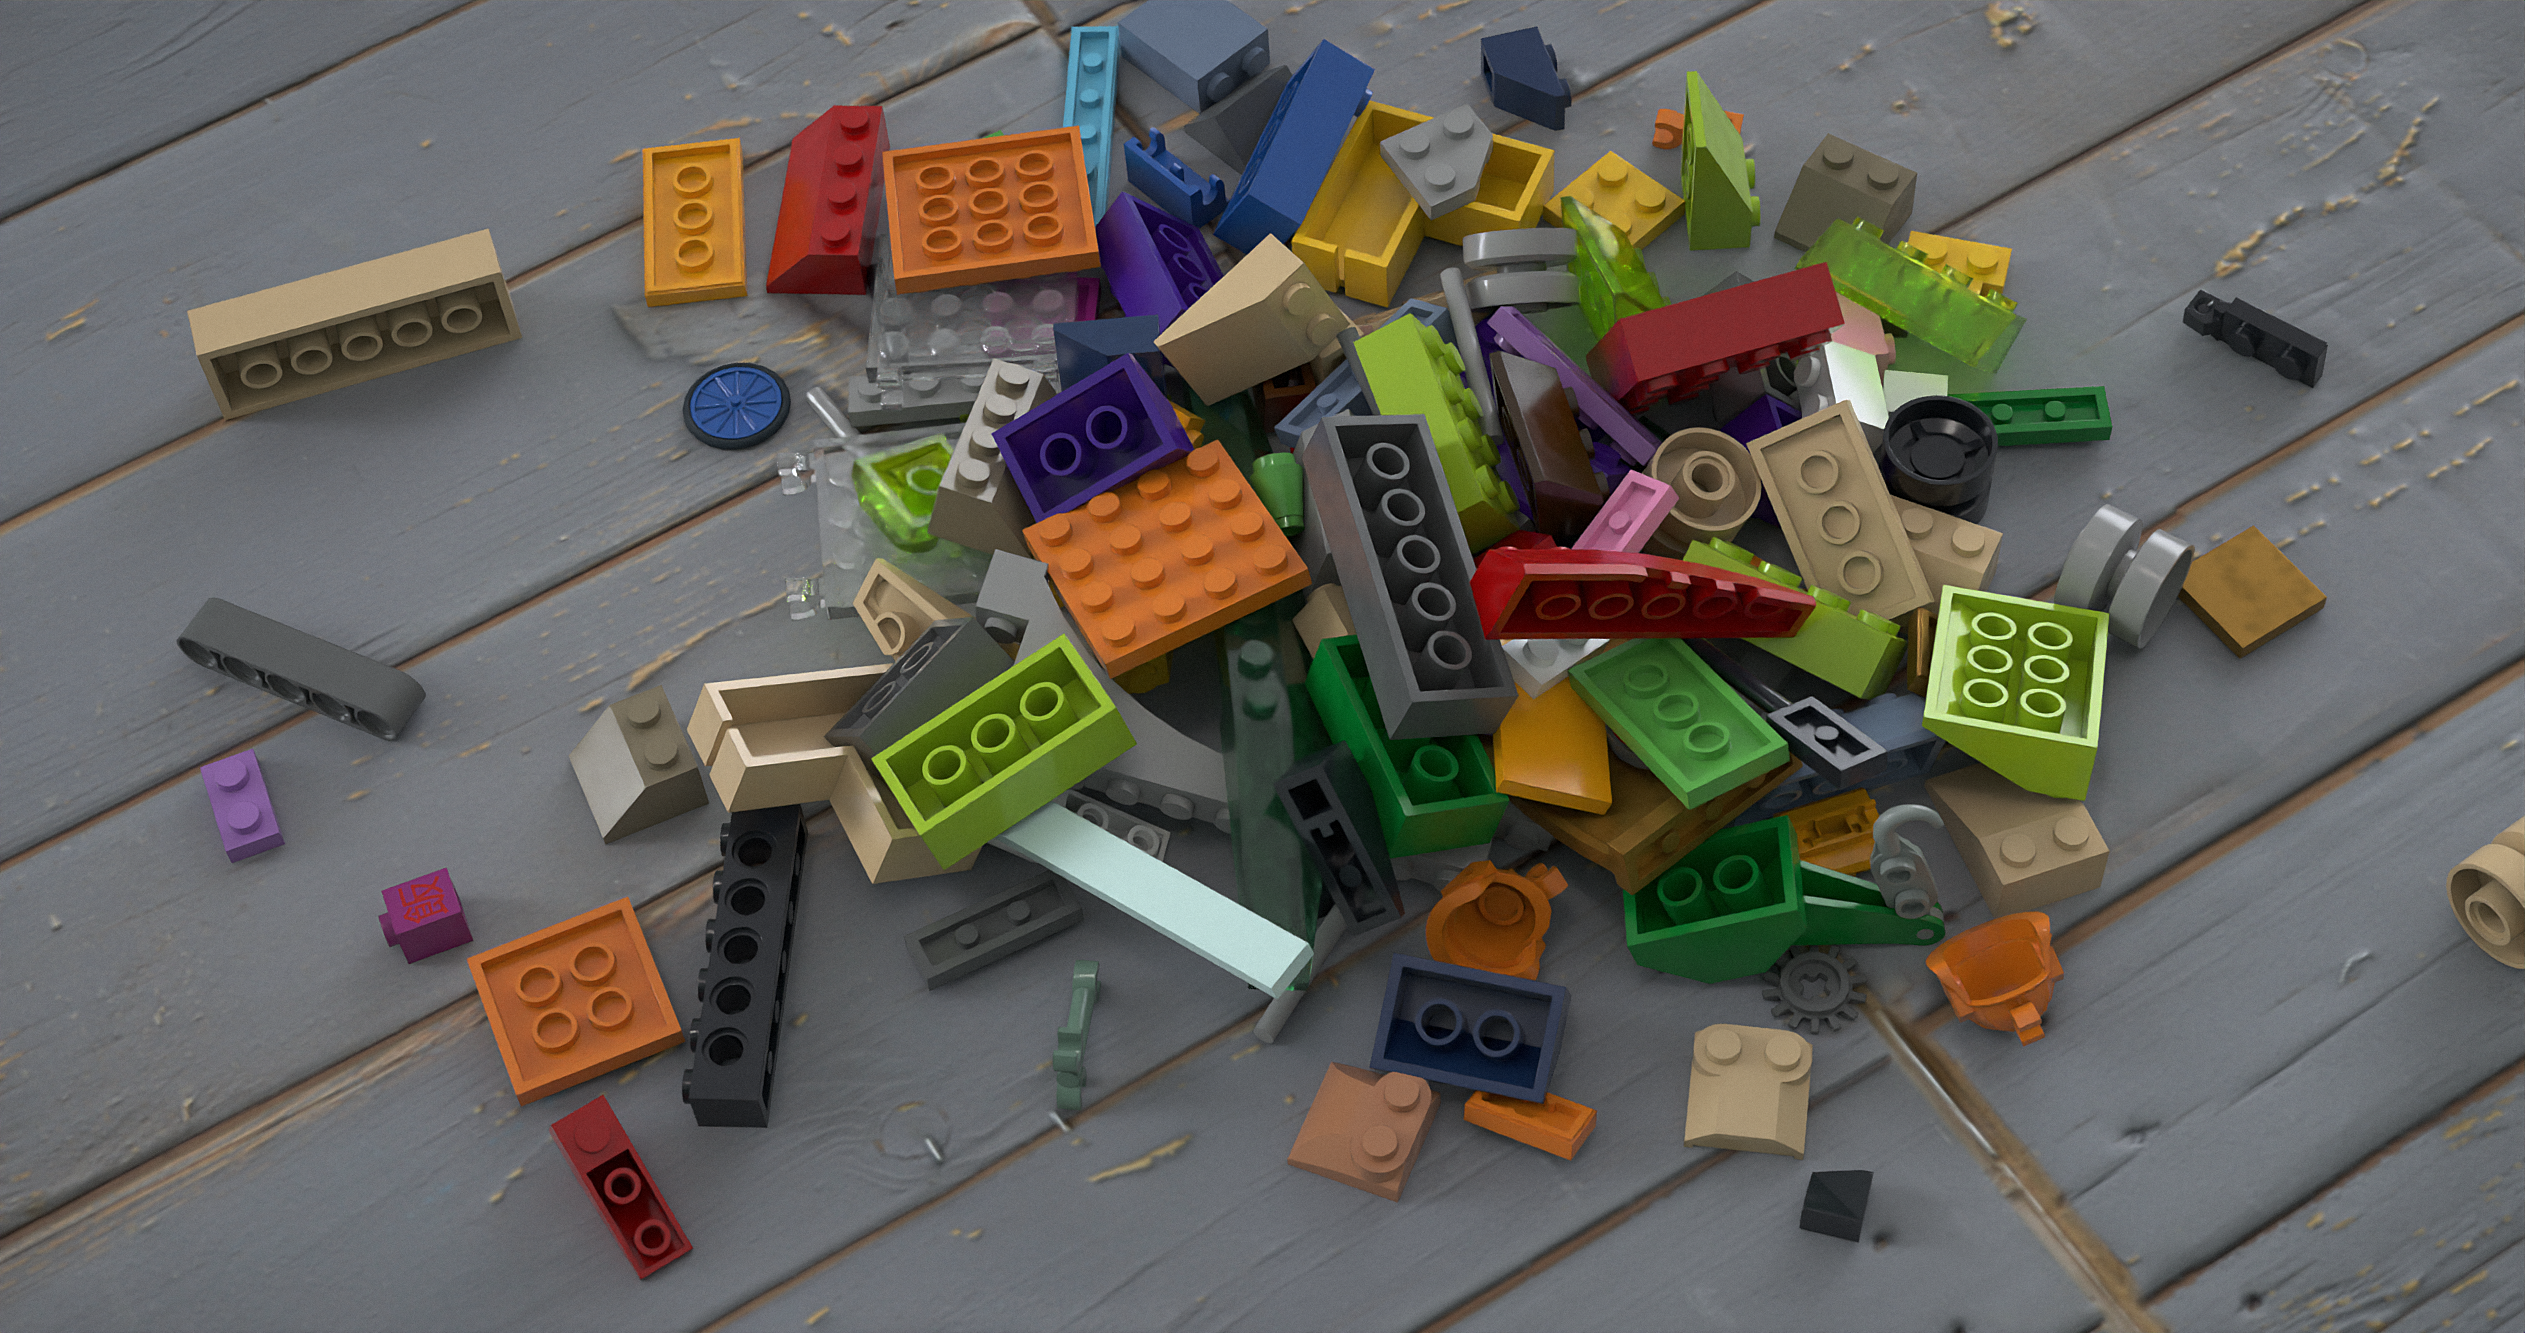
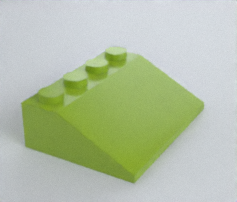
(2019, 687)

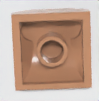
(1366, 1129)

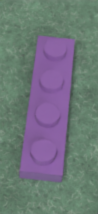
(1596, 406)

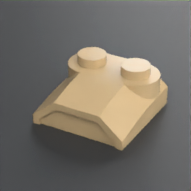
(1749, 1090)

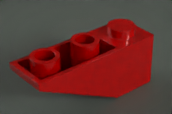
(620, 1186)

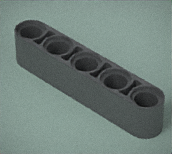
(301, 668)

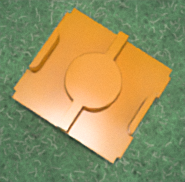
(1836, 831)

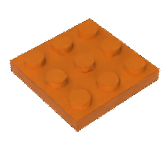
(575, 1001)

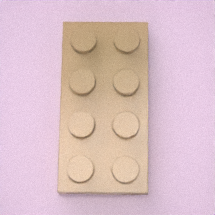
(1840, 513)

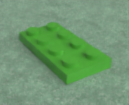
(1679, 717)

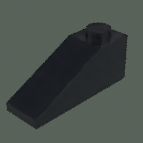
(1343, 835)

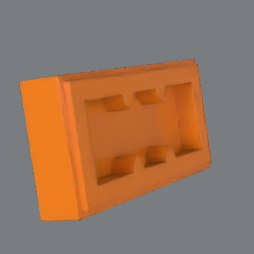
(1555, 1126)

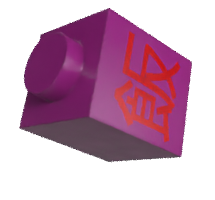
(424, 916)

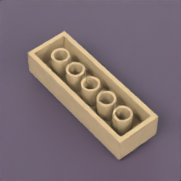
(354, 324)

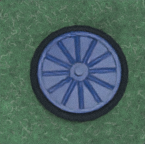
(736, 406)

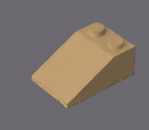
(1252, 324)
(2018, 841)

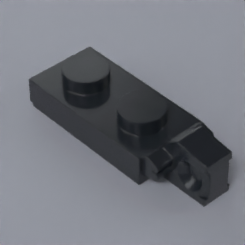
(2258, 335)

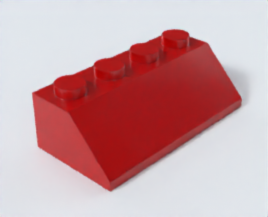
(830, 204)

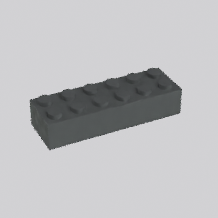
(1407, 576)

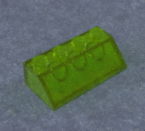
(1609, 270)
(1915, 295)

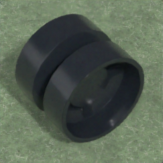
(1940, 455)

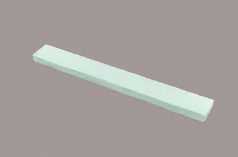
(1161, 897)

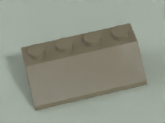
(978, 495)

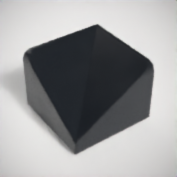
(1837, 1203)

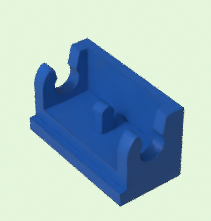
(1172, 182)

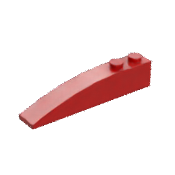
(1626, 597)

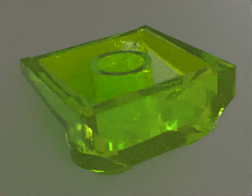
(901, 488)

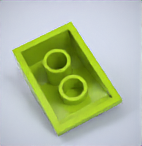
(1715, 174)

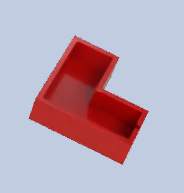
(1691, 342)

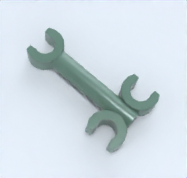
(1073, 1038)

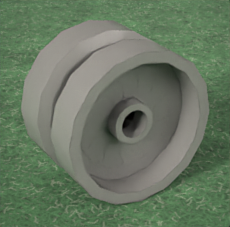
(1521, 266)

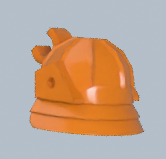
(1494, 919)
(2000, 973)

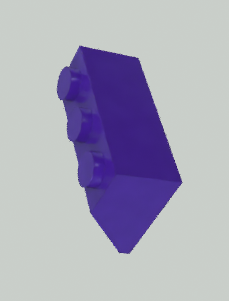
(1092, 439)

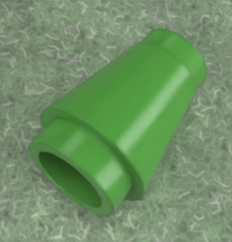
(1280, 488)

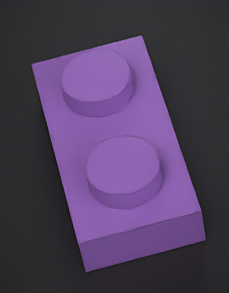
(242, 805)

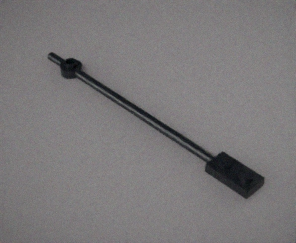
(1808, 726)

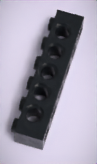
(743, 1091)

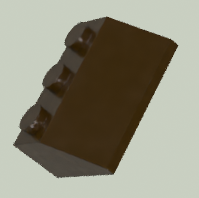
(1547, 445)

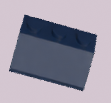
(1470, 1028)

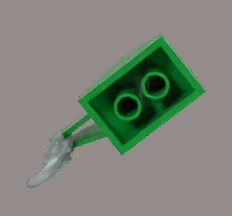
(1750, 897)

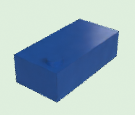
(1296, 148)

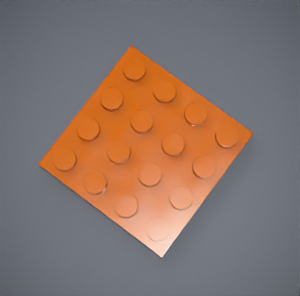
(989, 210)
(1166, 559)

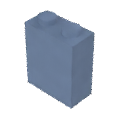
(1194, 47)

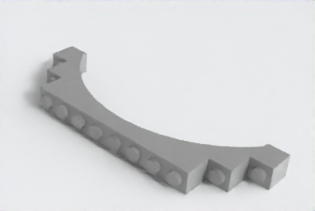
(1166, 765)

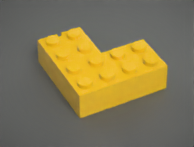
(1369, 225)

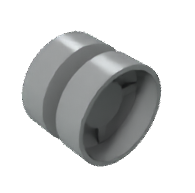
(2108, 568)

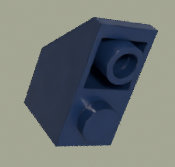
(1524, 77)

